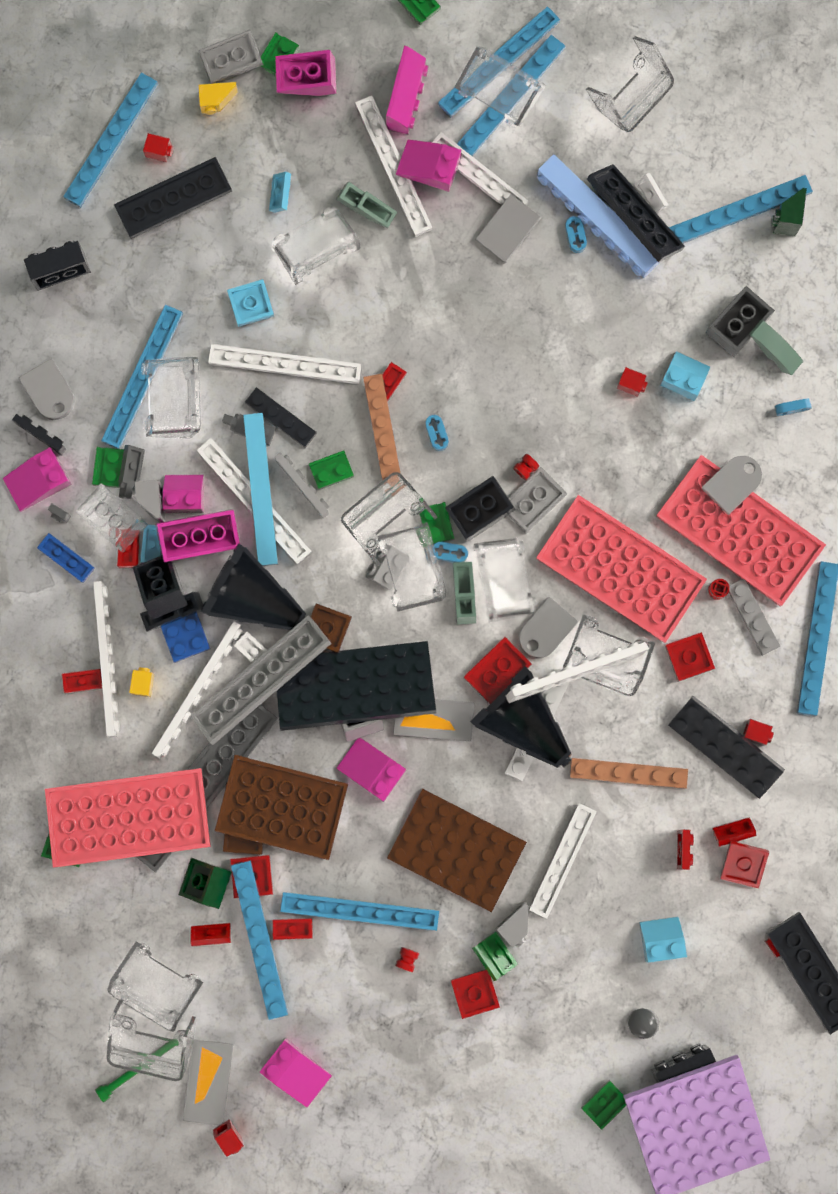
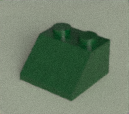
(790, 215)
(205, 883)

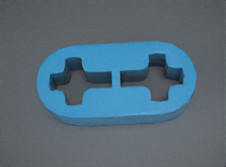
(580, 233)
(793, 407)
(432, 433)
(451, 548)

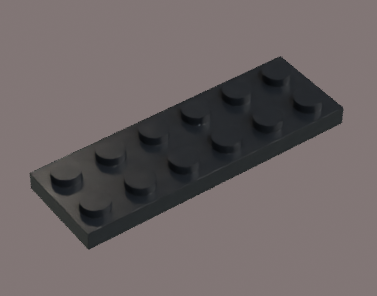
(173, 197)
(635, 213)
(726, 747)
(808, 967)

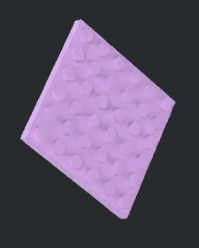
(697, 1127)

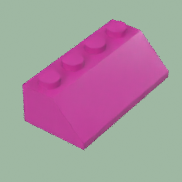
(406, 91)
(197, 535)

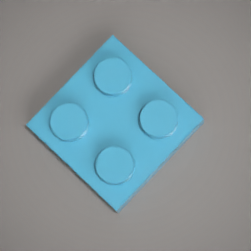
(250, 303)

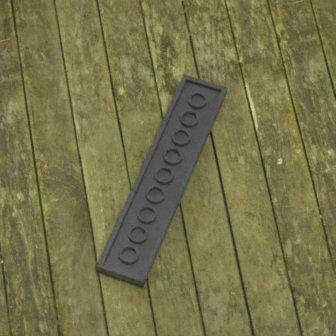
(218, 758)

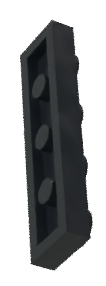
(281, 417)

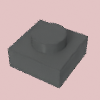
(58, 514)

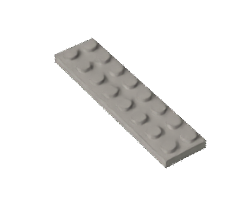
(260, 679)

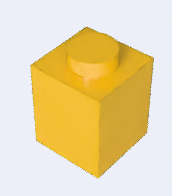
(142, 682)

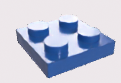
(185, 637)

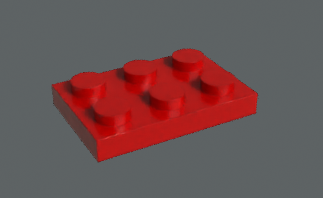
(496, 670)

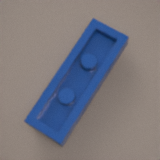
(66, 558)

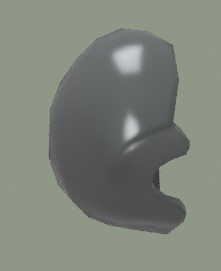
(643, 1023)

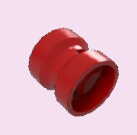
(526, 466)
(717, 592)
(407, 959)

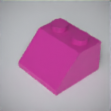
(183, 494)

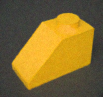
(216, 96)

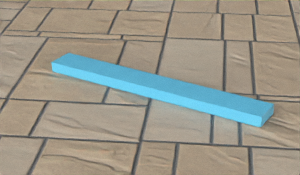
(260, 489)

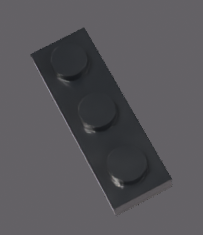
(40, 433)

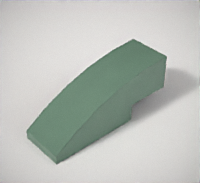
(366, 205)
(776, 348)
(464, 593)

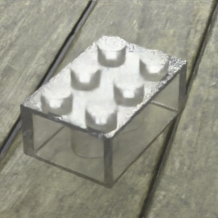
(111, 517)

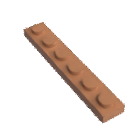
(381, 425)
(629, 773)

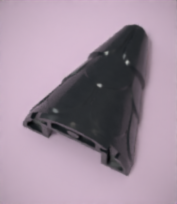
(251, 594)
(526, 724)

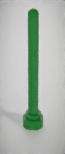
(105, 1091)

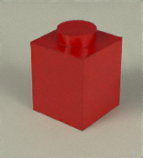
(158, 147)
(632, 382)
(758, 732)
(228, 1138)

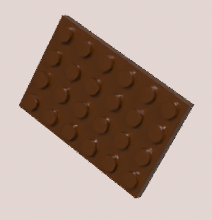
(281, 807)
(456, 850)

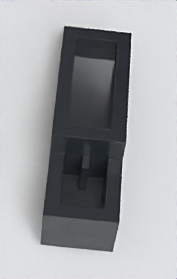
(194, 606)

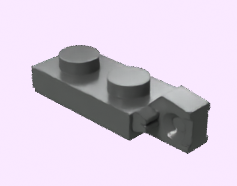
(237, 425)
(130, 470)

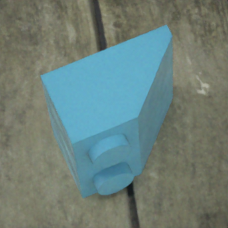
(685, 376)
(662, 939)

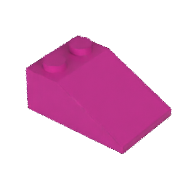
(306, 73)
(429, 163)
(36, 479)
(371, 769)
(295, 1073)

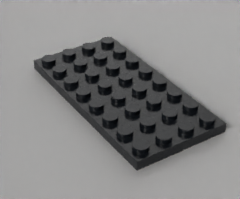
(359, 687)

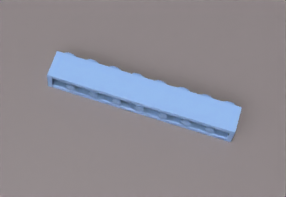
(596, 214)

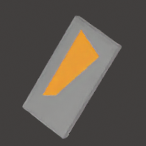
(448, 723)
(208, 1082)

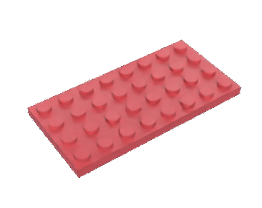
(750, 541)
(621, 569)
(127, 817)

